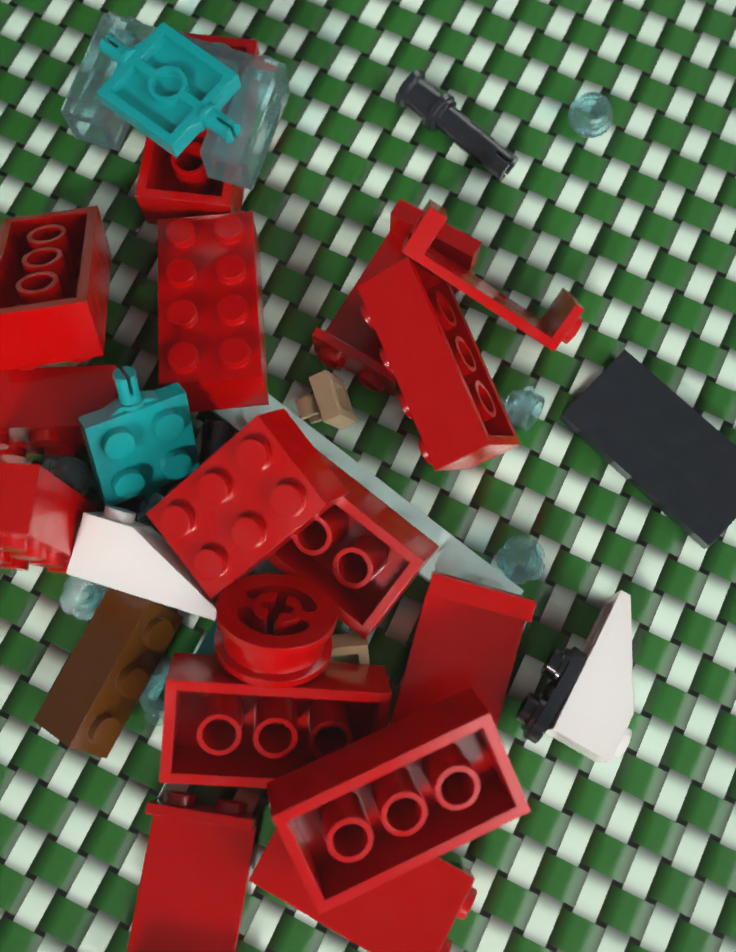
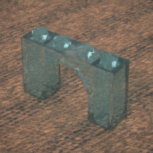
(254, 106)

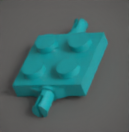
(169, 89)
(139, 440)

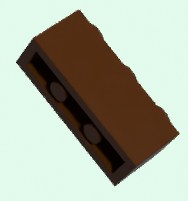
(107, 672)

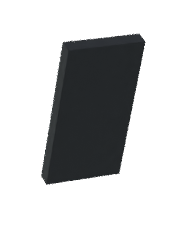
(659, 447)

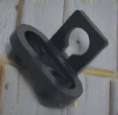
(539, 711)

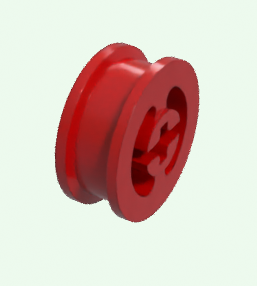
(274, 630)

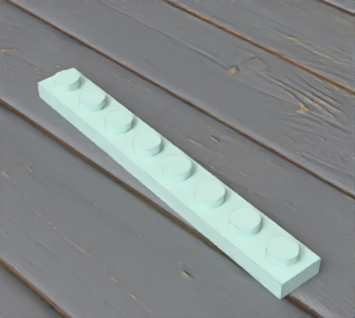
(450, 557)

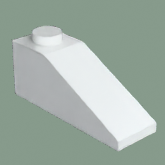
(135, 560)
(601, 699)

